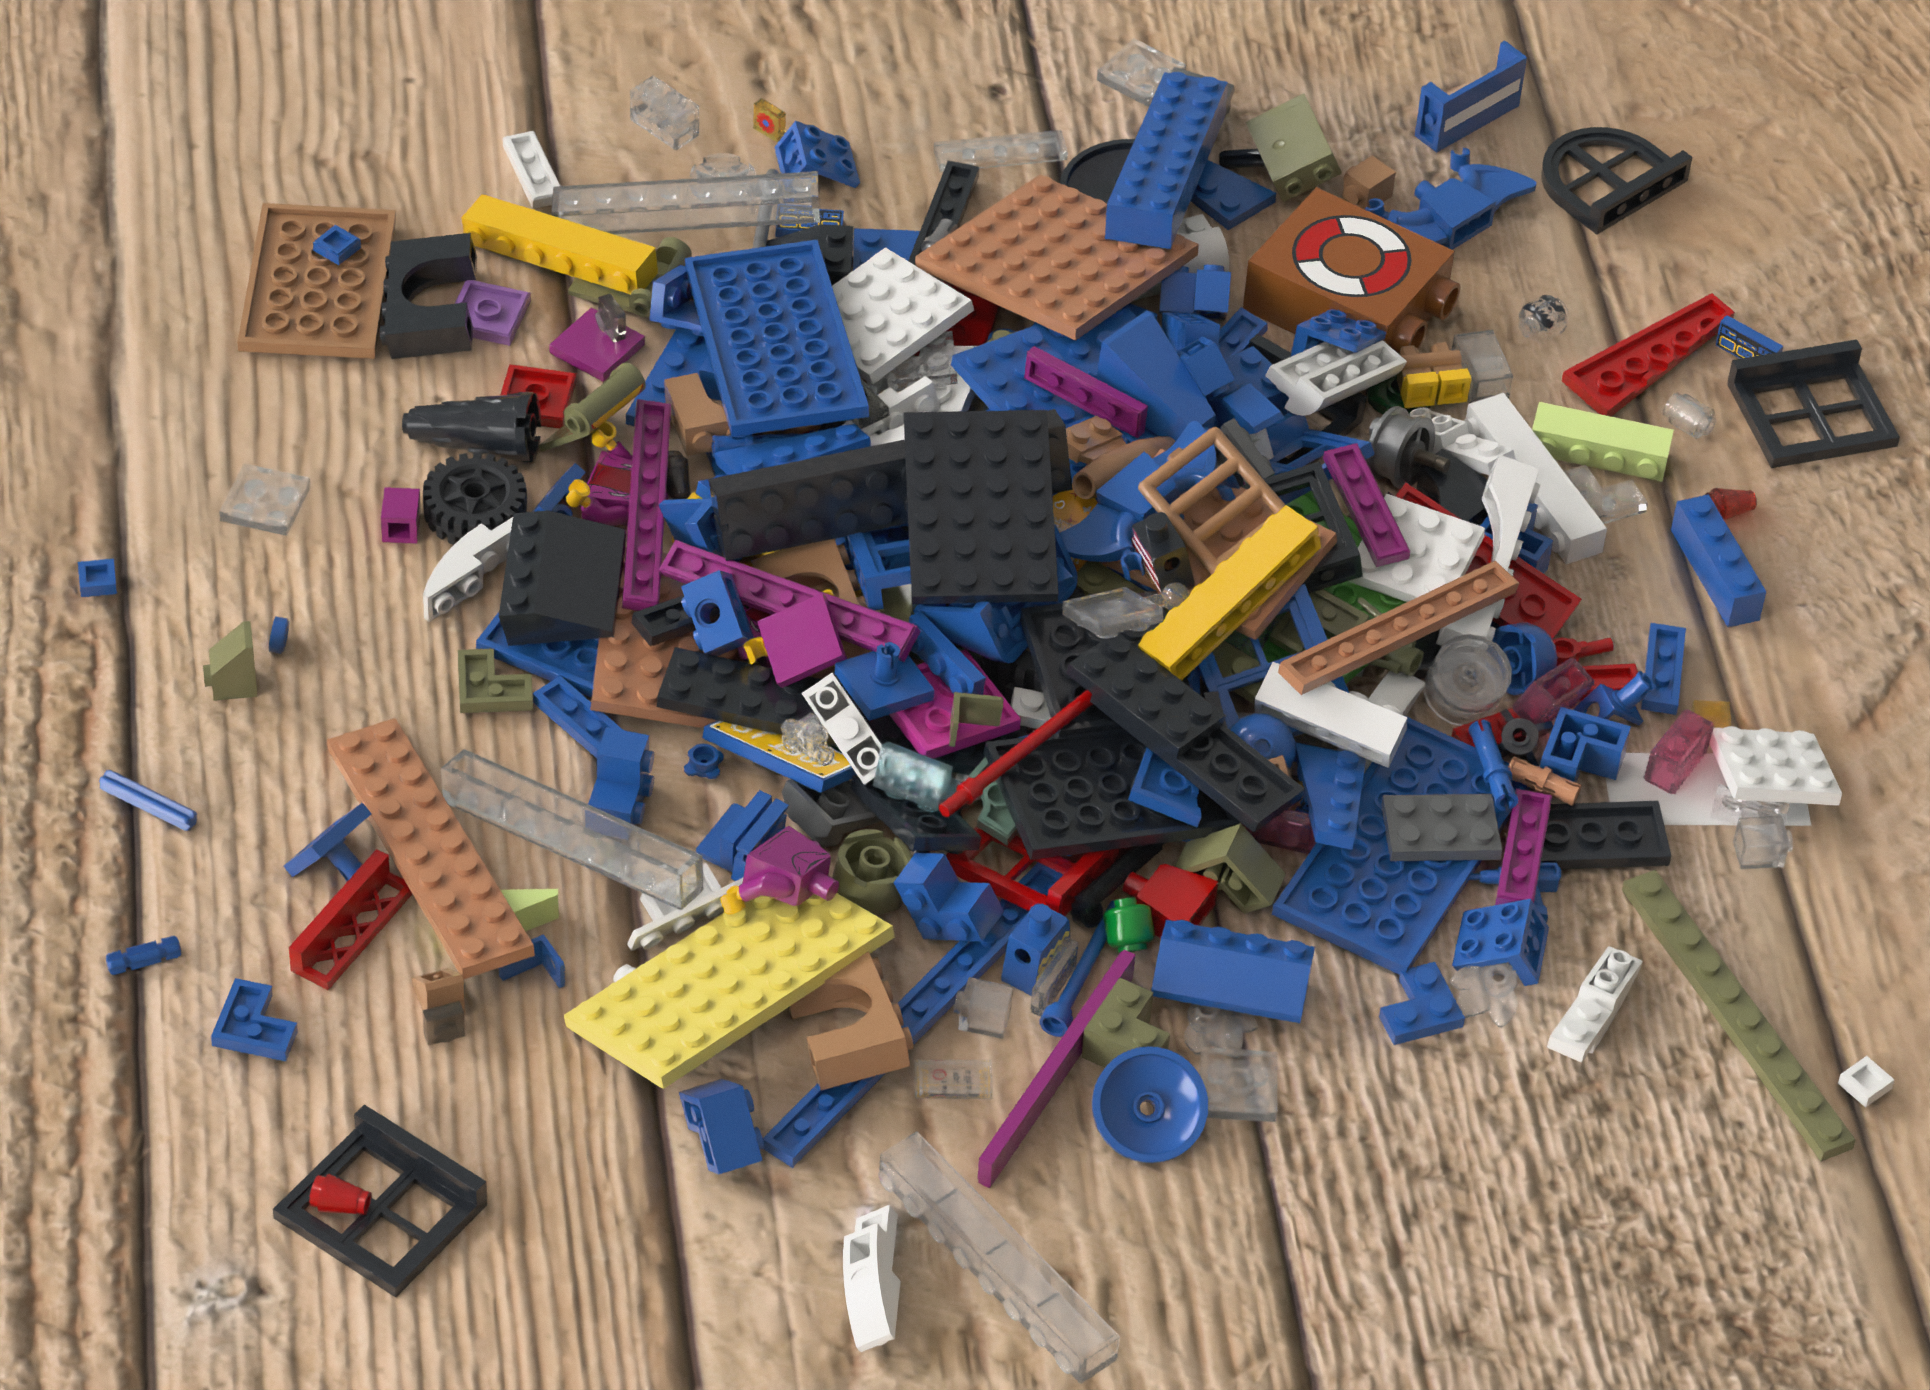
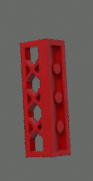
(337, 916)

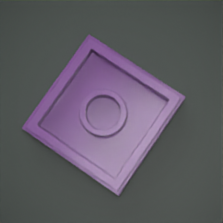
(494, 310)

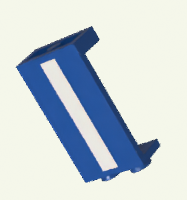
(1448, 118)

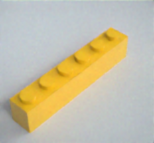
(560, 245)
(1232, 592)

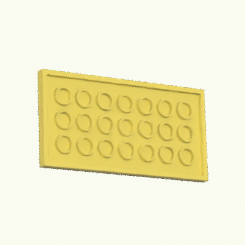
(724, 982)

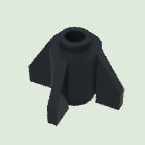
(1526, 749)

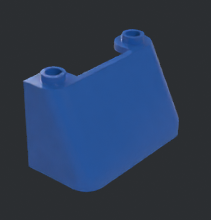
(994, 629)

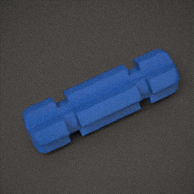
(143, 955)

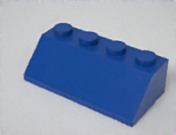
(1233, 971)

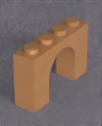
(699, 417)
(819, 568)
(866, 1047)

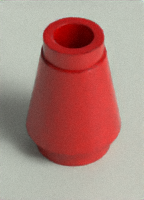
(338, 1196)

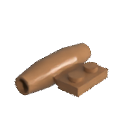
(1105, 453)

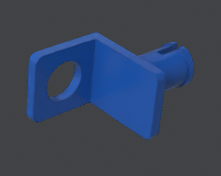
(1619, 702)
(543, 954)

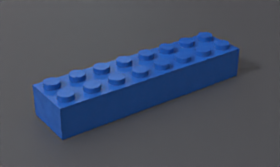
(1166, 160)

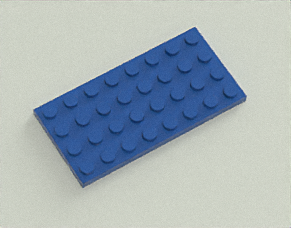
(776, 338)
(1379, 904)

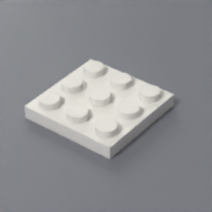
(1438, 548)
(1774, 766)

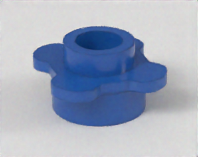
(704, 761)

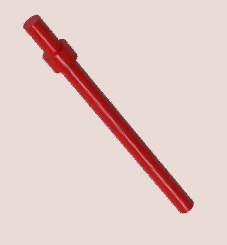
(973, 788)

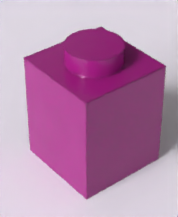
(400, 515)

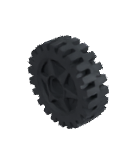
(471, 494)

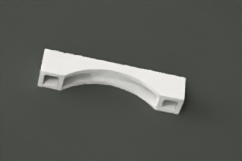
(1506, 499)

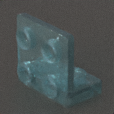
(914, 777)

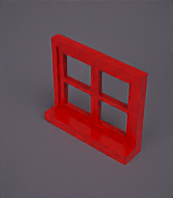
(1059, 896)

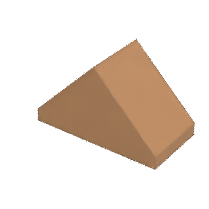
(439, 988)

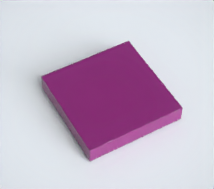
(592, 349)
(801, 640)

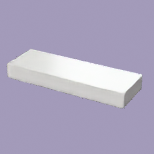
(531, 167)

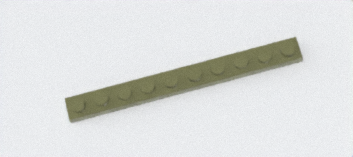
(1739, 1016)

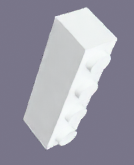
(1334, 717)

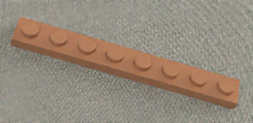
(1397, 627)

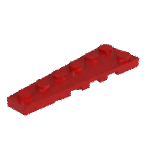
(1634, 364)

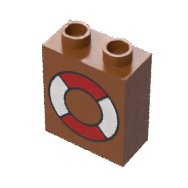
(1351, 263)

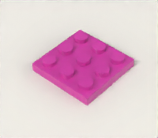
(929, 723)

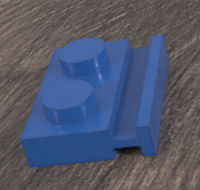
(766, 827)

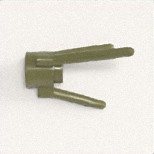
(1404, 660)

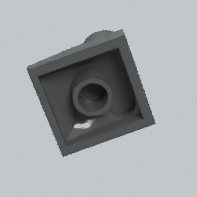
(828, 813)

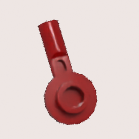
(1571, 648)

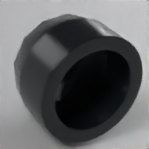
(1090, 920)

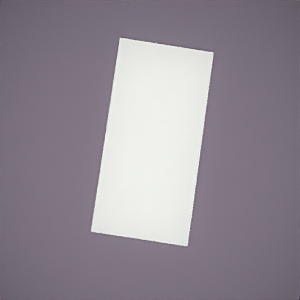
(1692, 800)

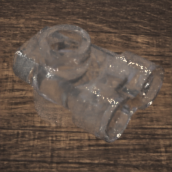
(808, 737)

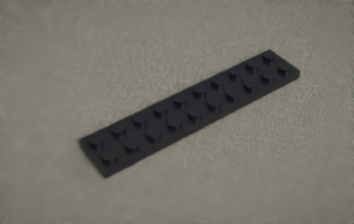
(752, 698)

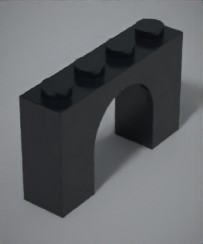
(412, 268)

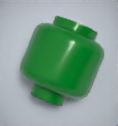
(1129, 925)

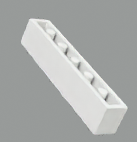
(1561, 507)

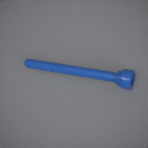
(1058, 1015)

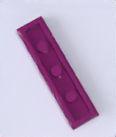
(1085, 391)
(1366, 505)
(1524, 847)

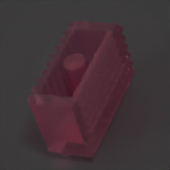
(1555, 689)
(1678, 751)

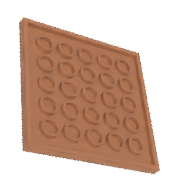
(1050, 260)

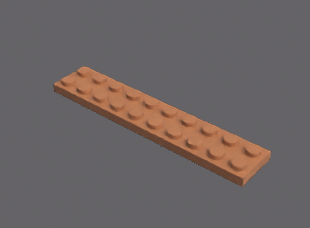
(430, 849)

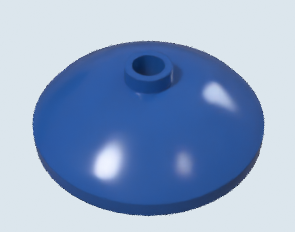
(1164, 1082)

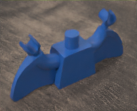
(1457, 208)
(1107, 529)

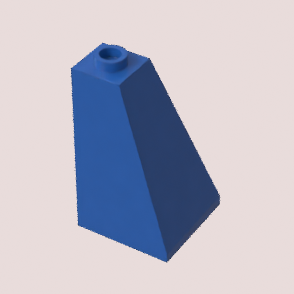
(1147, 368)

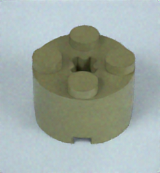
(867, 869)

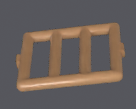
(1235, 462)

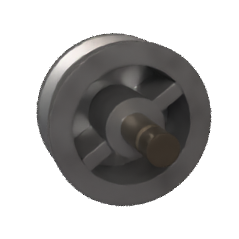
(1402, 446)

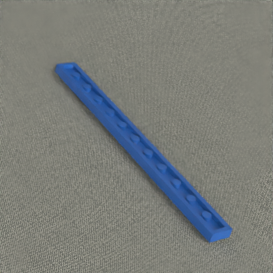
(920, 1011)

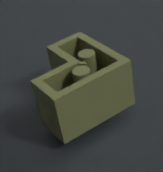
(1237, 864)
(1122, 1024)

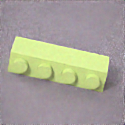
(1603, 441)

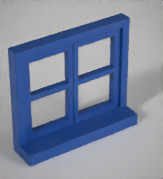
(1294, 433)
(869, 567)
(1310, 633)

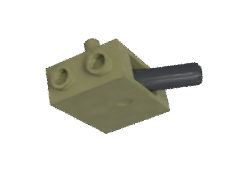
(1289, 147)

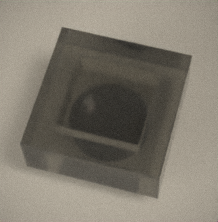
(611, 318)
(443, 1023)

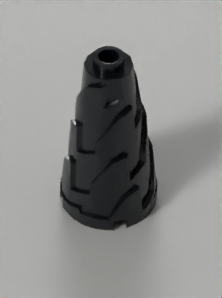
(484, 425)

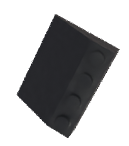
(560, 579)

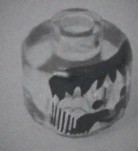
(1543, 318)

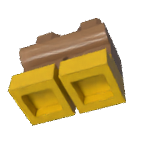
(1433, 377)

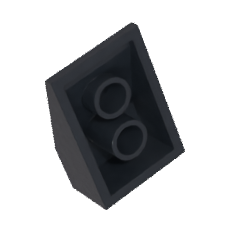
(835, 246)

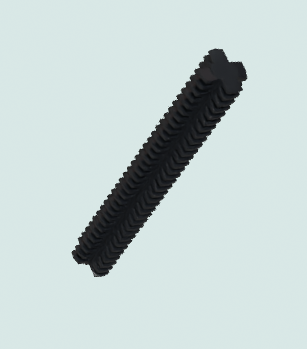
(1114, 877)

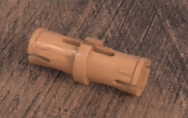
(1544, 781)

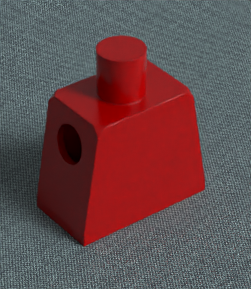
(1173, 895)

